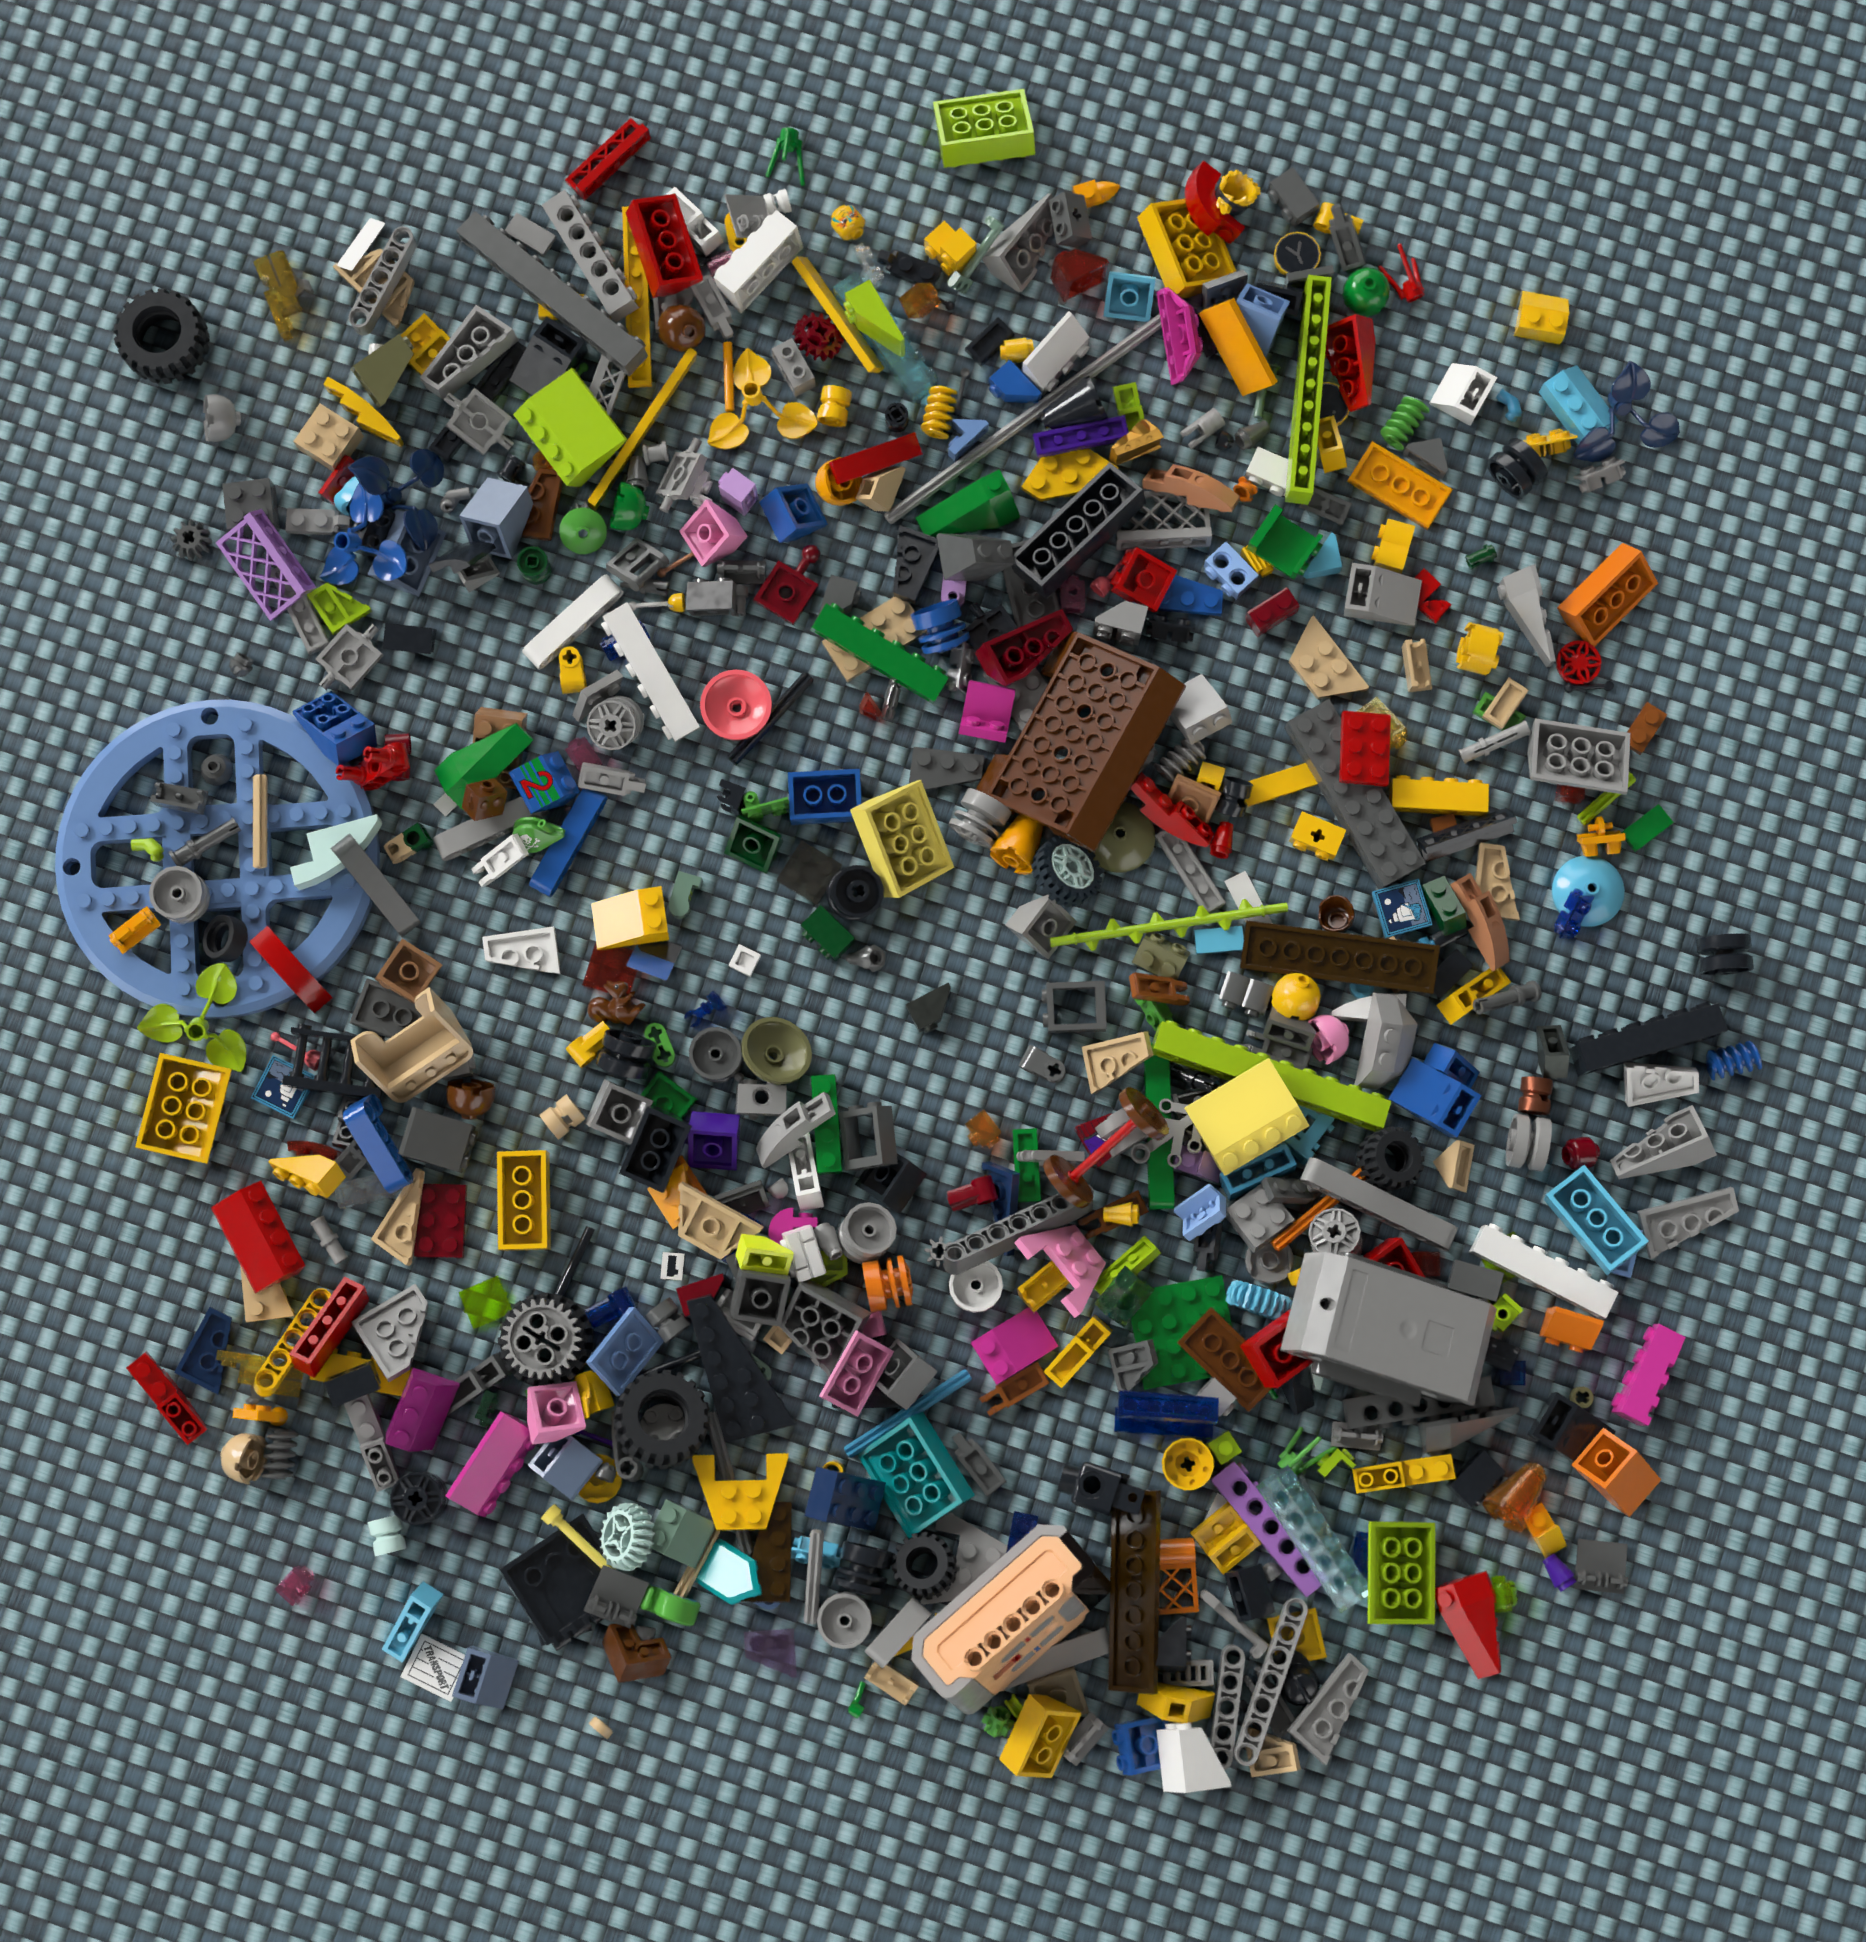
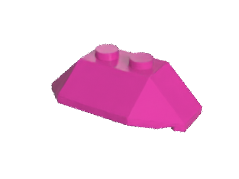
(1179, 334)

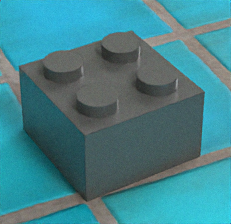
(247, 497)
(760, 1297)

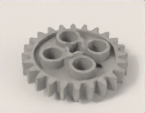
(530, 1358)

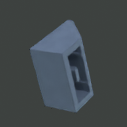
(566, 1465)
(485, 1677)

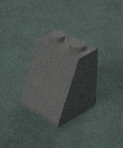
(973, 556)
(438, 1140)

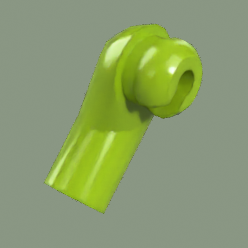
(149, 845)

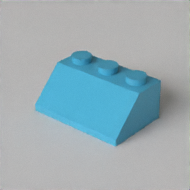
(1576, 402)

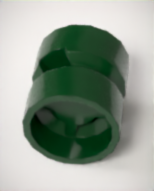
(534, 565)

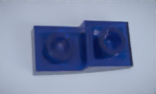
(1020, 1527)

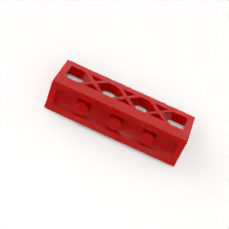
(610, 163)

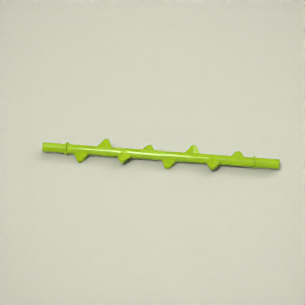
(1179, 925)

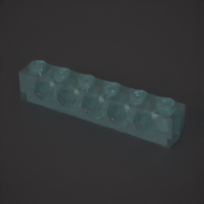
(1314, 1538)

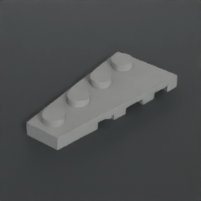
(1685, 1218)
(1323, 1718)

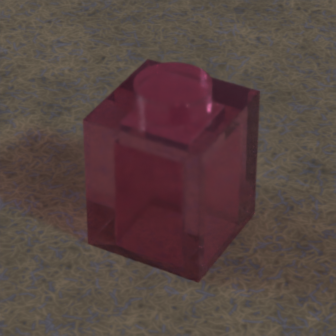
(581, 751)

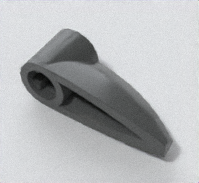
(623, 1461)

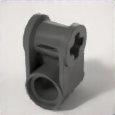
(1038, 1063)

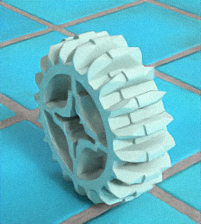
(627, 1536)

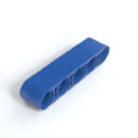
(563, 852)

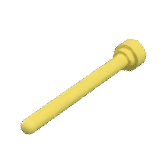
(554, 1517)

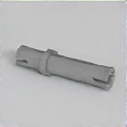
(1485, 746)

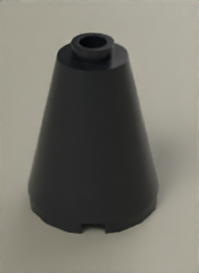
(1075, 407)

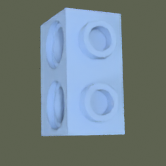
(1235, 567)

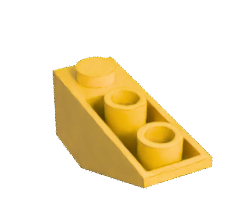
(312, 1172)

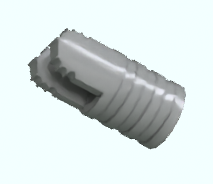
(1206, 426)

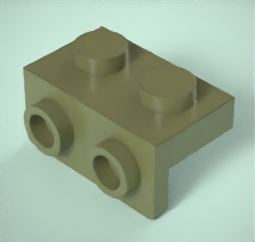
(1161, 956)

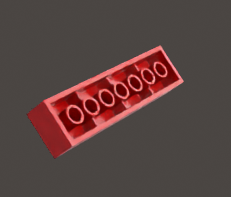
(1264, 1347)

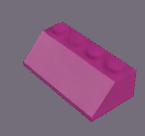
(492, 1465)

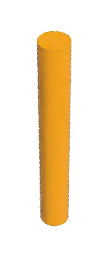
(728, 376)

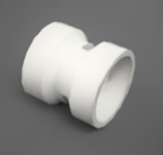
(781, 199)

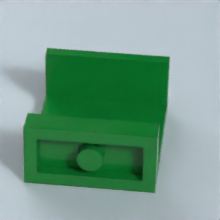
(1284, 544)

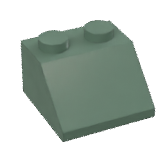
(681, 1533)

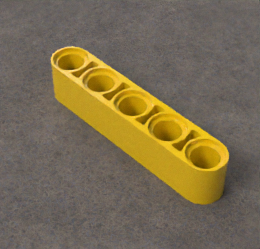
(282, 1349)

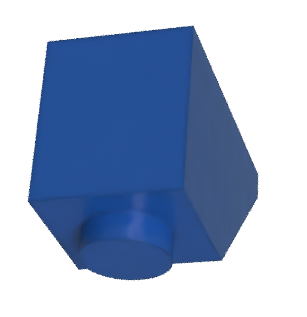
(1013, 385)
(1451, 1064)

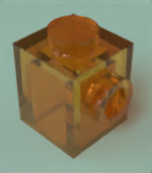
(920, 300)
(983, 1130)

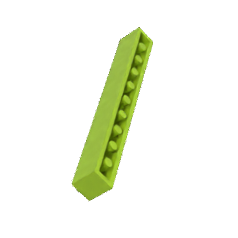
(1308, 390)
(1306, 1087)

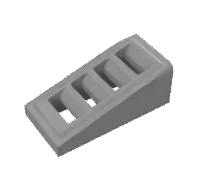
(1209, 1673)

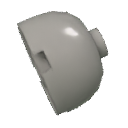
(219, 418)

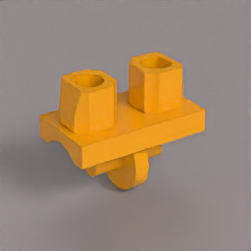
(1611, 838)

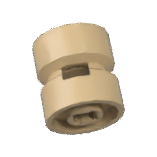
(554, 1116)

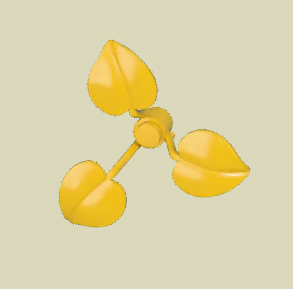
(749, 375)

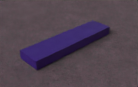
(1080, 436)

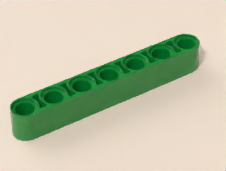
(1159, 1172)

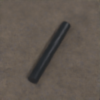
(575, 1260)

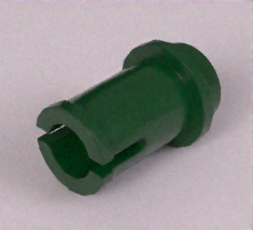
(1481, 556)

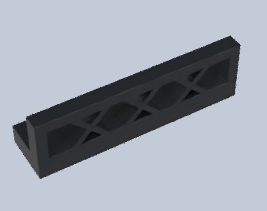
(1466, 834)

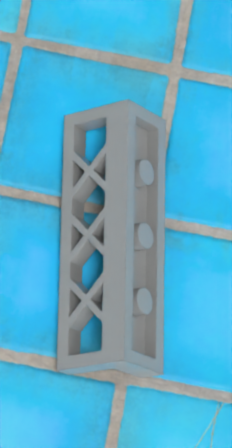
(599, 382)

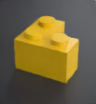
(950, 247)

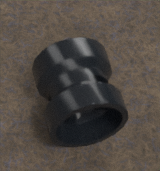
(896, 422)

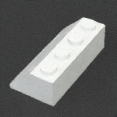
(758, 260)

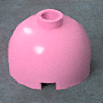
(1330, 1038)

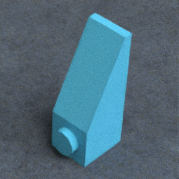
(412, 1621)

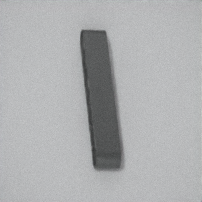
(1008, 1233)

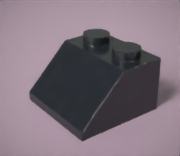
(893, 1183)

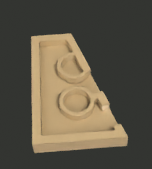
(1494, 875)
(1114, 1058)

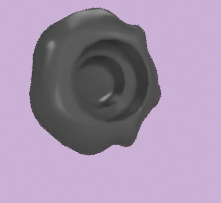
(868, 957)

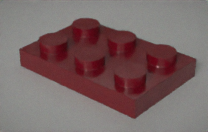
(441, 1221)

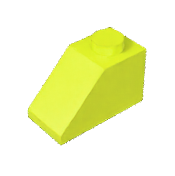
(763, 1255)

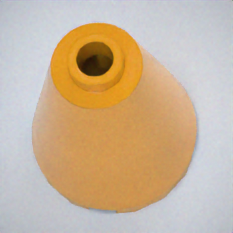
(1018, 845)

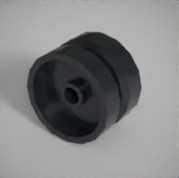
(1517, 468)
(868, 888)
(1724, 954)
(626, 1054)

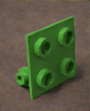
(755, 811)

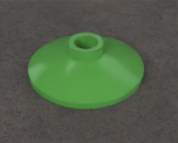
(584, 519)

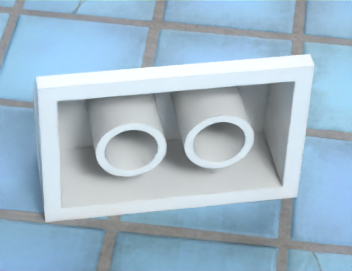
(1056, 354)

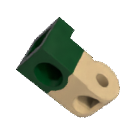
(408, 843)

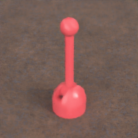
(1102, 585)
(311, 1057)

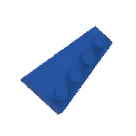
(1191, 598)

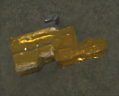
(283, 291)
(251, 1365)

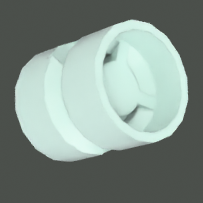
(387, 1535)

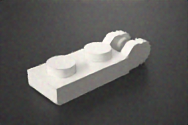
(501, 859)

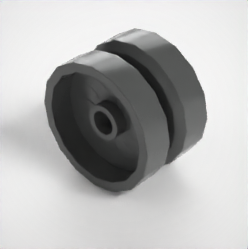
(702, 1052)

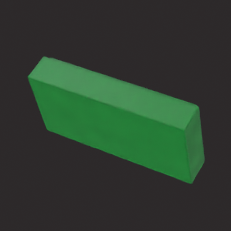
(1647, 827)

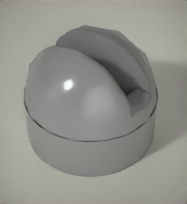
(778, 1189)

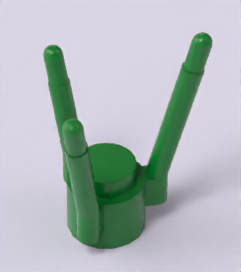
(788, 143)

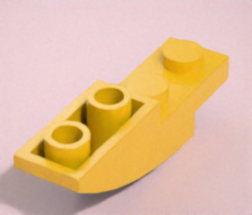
(1404, 1473)

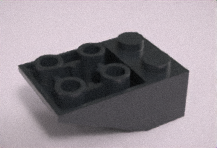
(547, 357)
(1566, 1427)

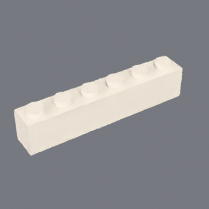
(650, 671)
(1543, 1271)

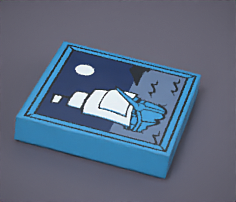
(1401, 908)
(276, 1096)

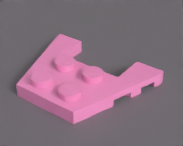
(1072, 1256)

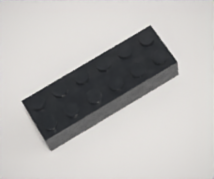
(1078, 530)
(1645, 1040)

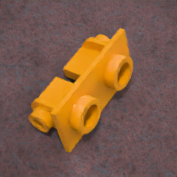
(134, 930)

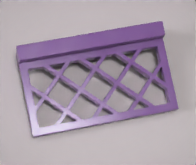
(276, 550)

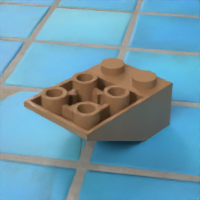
(493, 720)

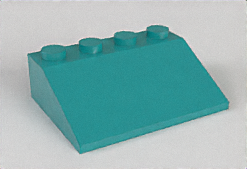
(918, 1474)

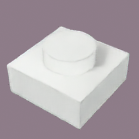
(744, 960)

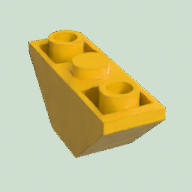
(1178, 1703)

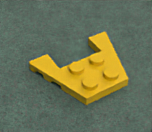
(740, 1502)

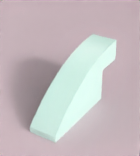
(325, 862)

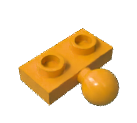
(276, 1416)

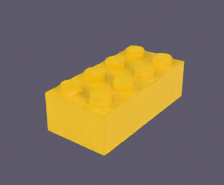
(523, 1200)

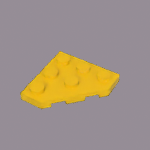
(1063, 474)

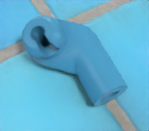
(1512, 404)

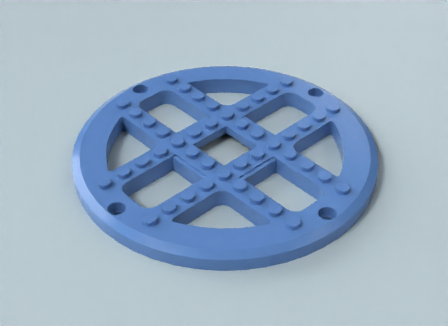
(254, 893)

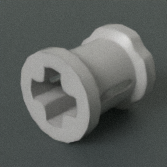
(655, 452)

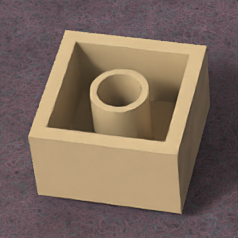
(328, 437)

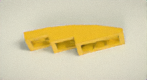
(368, 416)

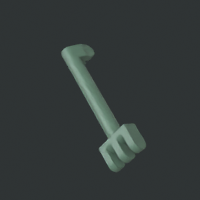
(961, 281)

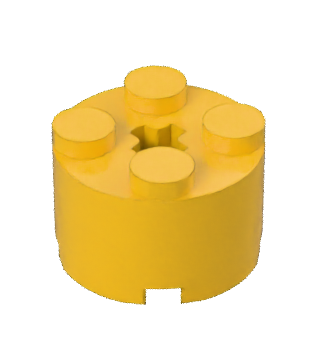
(1479, 649)

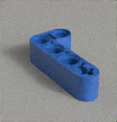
(376, 1143)

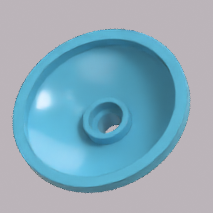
(1595, 871)

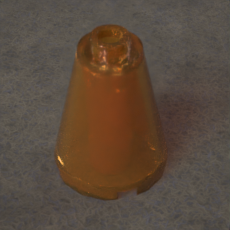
(1516, 1497)

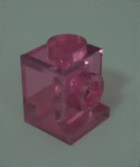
(1071, 603)
(295, 1584)

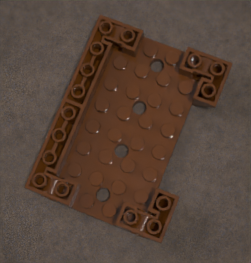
(1102, 748)

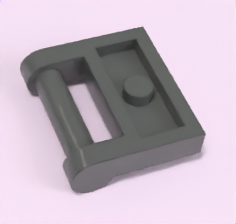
(633, 558)

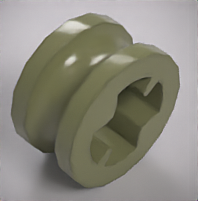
(1582, 1389)

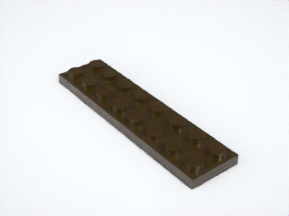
(1340, 957)
(1135, 1596)

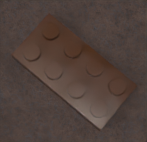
(1219, 1353)

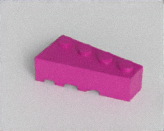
(1647, 1375)

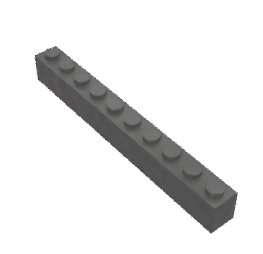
(552, 293)

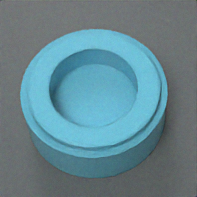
(1360, 991)

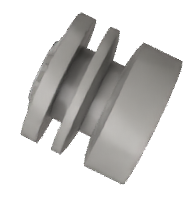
(628, 720)
(982, 814)
(1333, 1221)

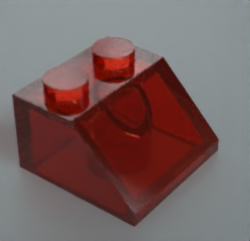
(1077, 272)

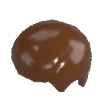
(1336, 914)

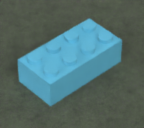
(1595, 1220)

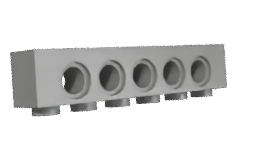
(558, 210)

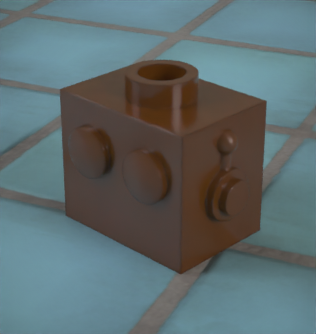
(484, 799)

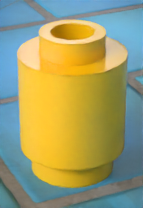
(1016, 349)

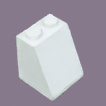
(1188, 1760)

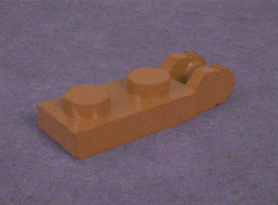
(1158, 989)
(1017, 1387)

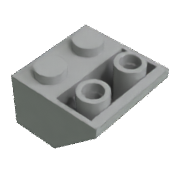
(1121, 623)

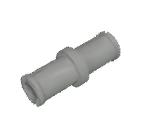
(329, 1240)

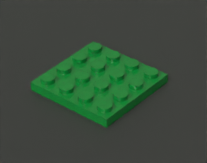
(1168, 1317)

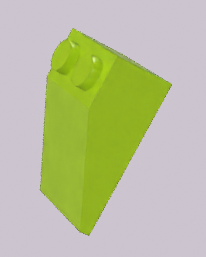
(872, 317)

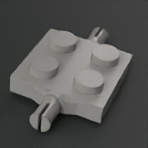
(478, 421)
(681, 475)
(349, 657)

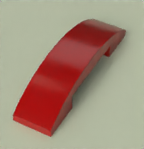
(290, 969)

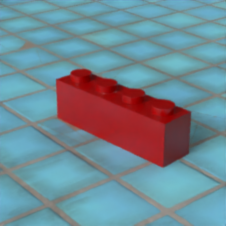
(329, 1327)

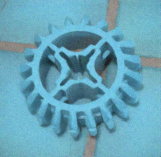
(1257, 1300)

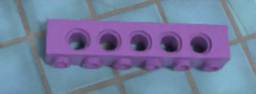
(1224, 1482)

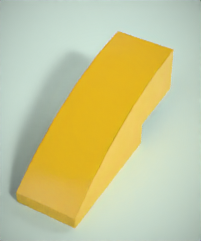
(1078, 1351)

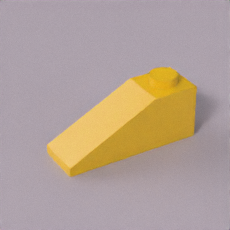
(1462, 1000)

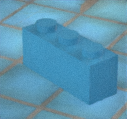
(1272, 1163)

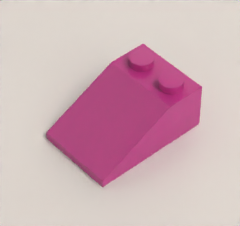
(1014, 1345)

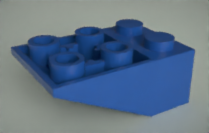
(336, 728)
(1434, 1098)

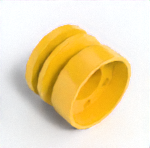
(1174, 1457)

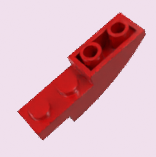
(1175, 819)
(167, 1397)

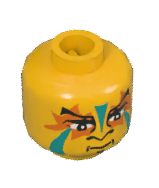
(848, 222)

